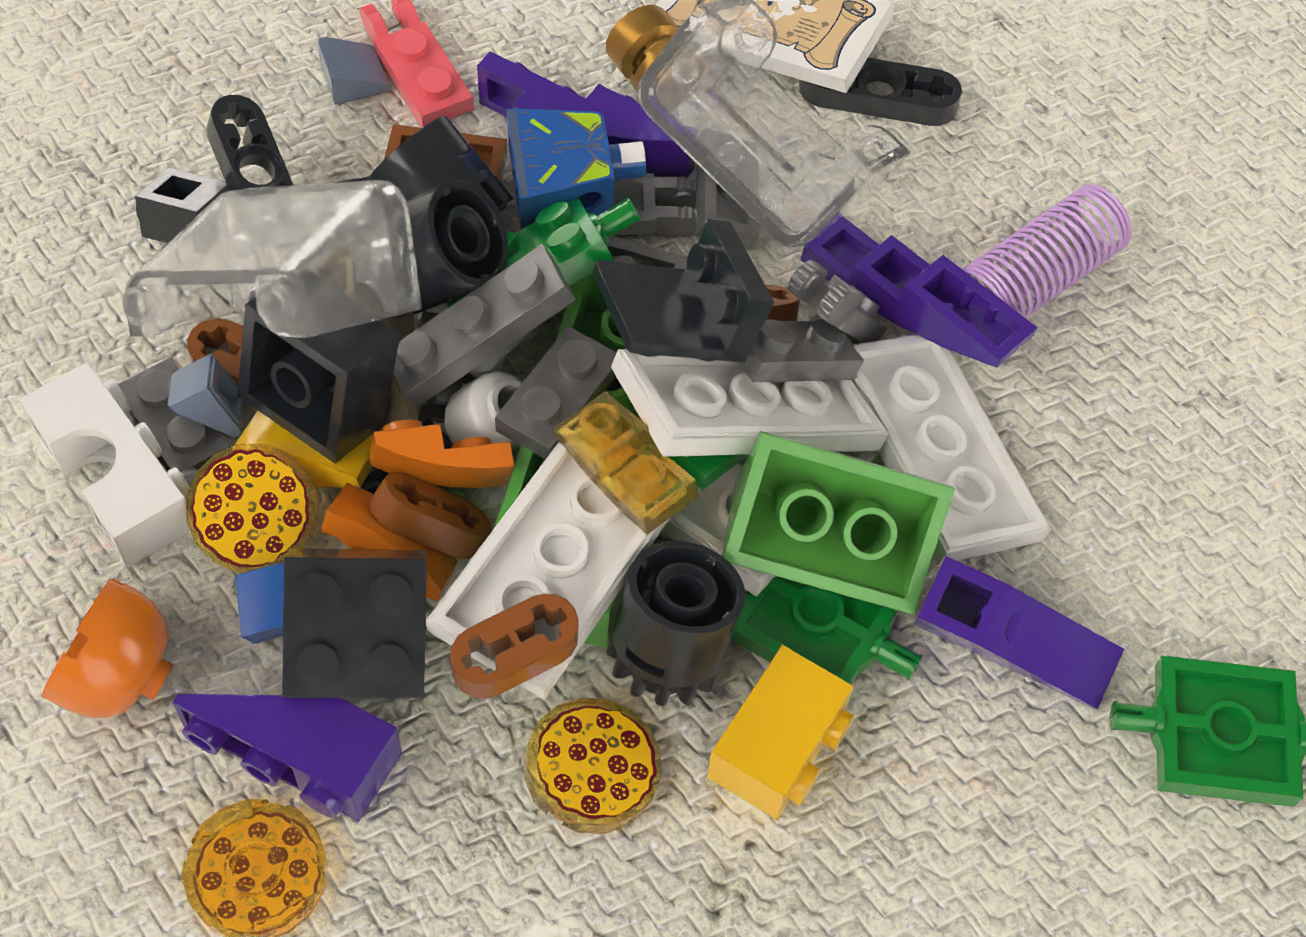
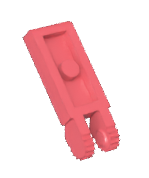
(417, 64)

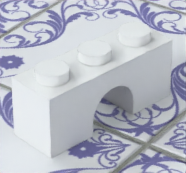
(86, 423)

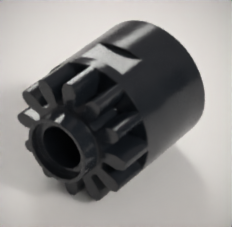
(437, 156)
(455, 241)
(675, 620)

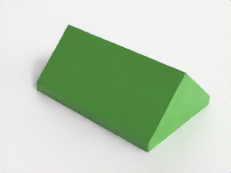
(835, 522)

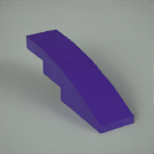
(923, 298)

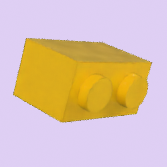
(781, 732)

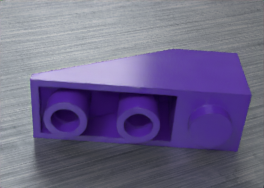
(1018, 633)
(313, 744)

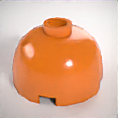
(112, 655)

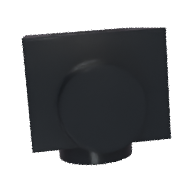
(174, 202)

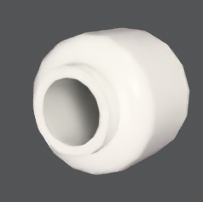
(475, 406)

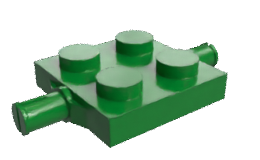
(571, 237)
(822, 627)
(1223, 730)

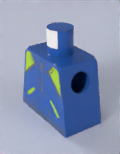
(566, 157)

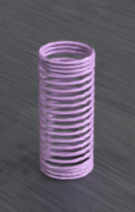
(1000, 283)

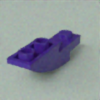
(512, 85)

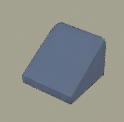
(351, 69)
(208, 396)

